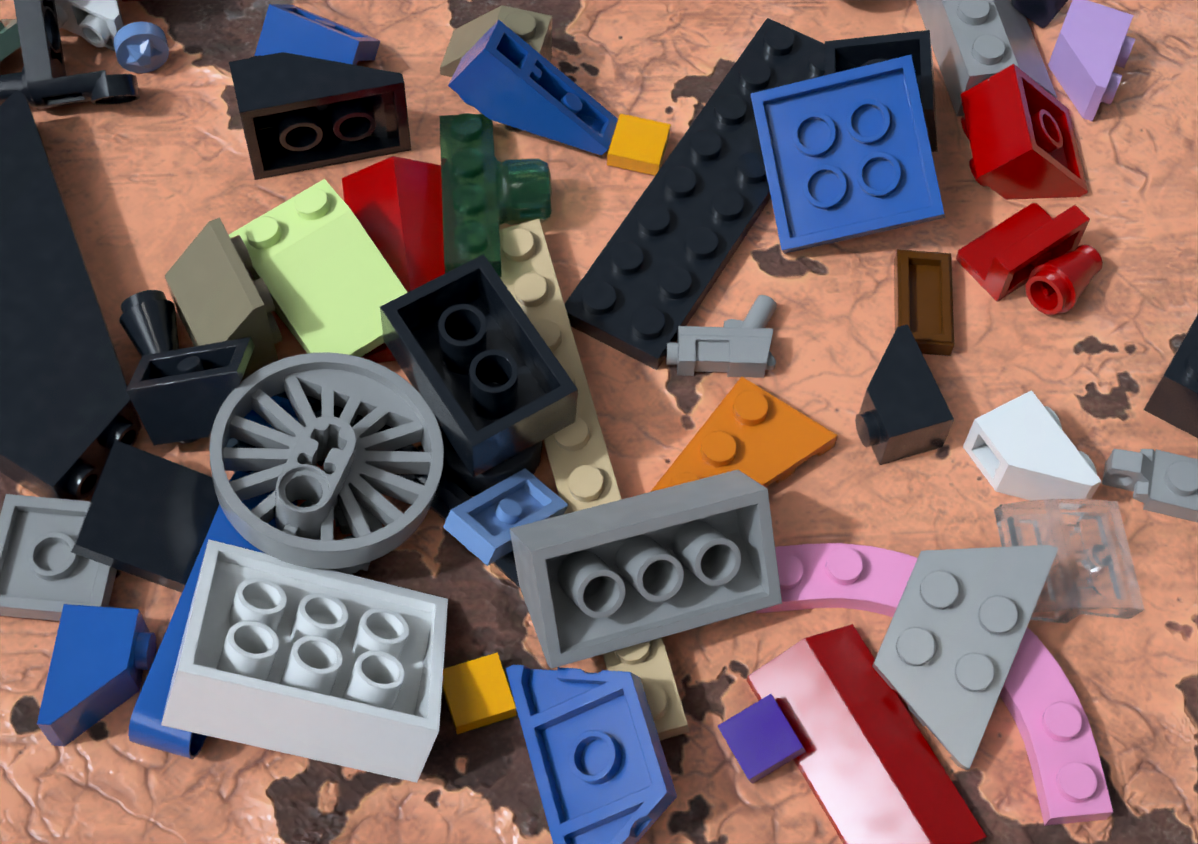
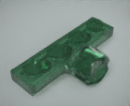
(484, 192)

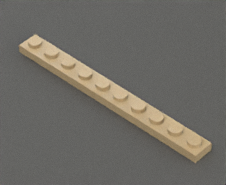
(579, 450)

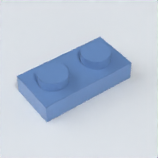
(485, 519)

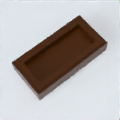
(925, 299)

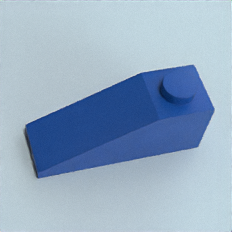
(527, 92)

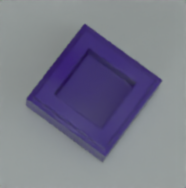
(761, 738)

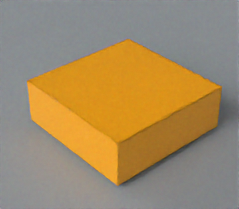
(638, 144)
(477, 693)

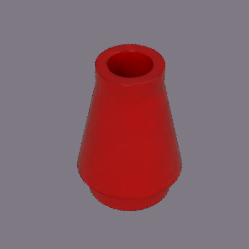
(1061, 281)

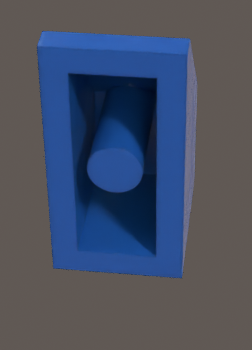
(93, 668)

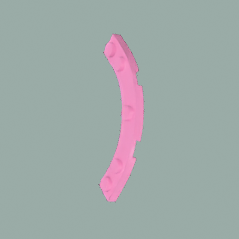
(1035, 691)

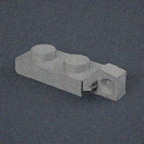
(1158, 479)

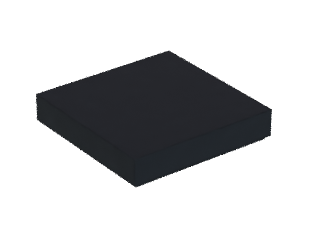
(147, 517)

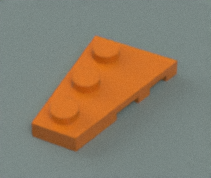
(751, 435)

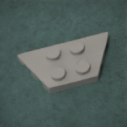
(960, 636)

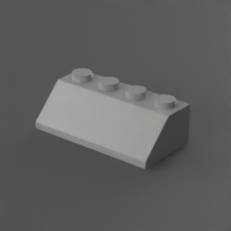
(978, 41)
(647, 566)

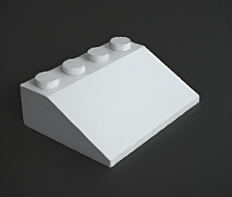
(310, 663)

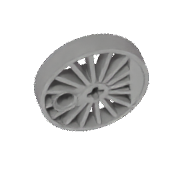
(356, 465)

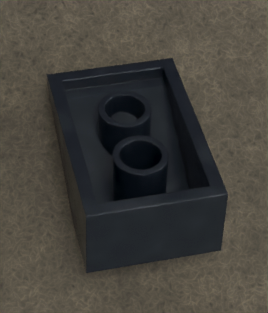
(317, 112)

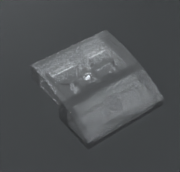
(1093, 560)

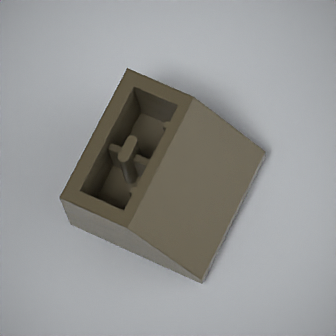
(221, 298)

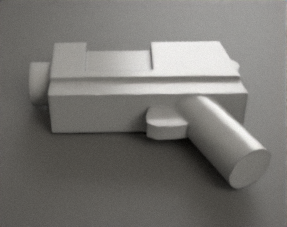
(736, 348)

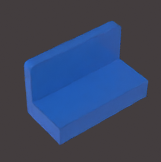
(310, 35)

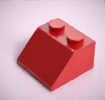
(1021, 139)

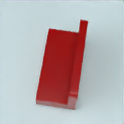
(1010, 251)

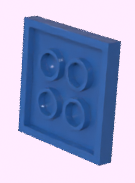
(847, 155)

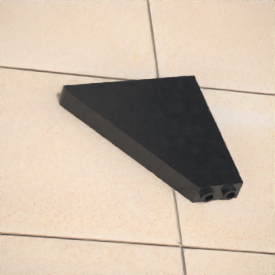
(57, 360)

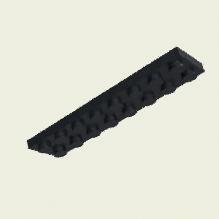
(692, 210)

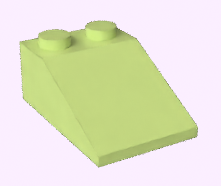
(322, 272)

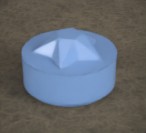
(141, 47)

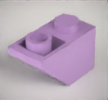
(1087, 52)

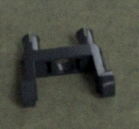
(44, 71)

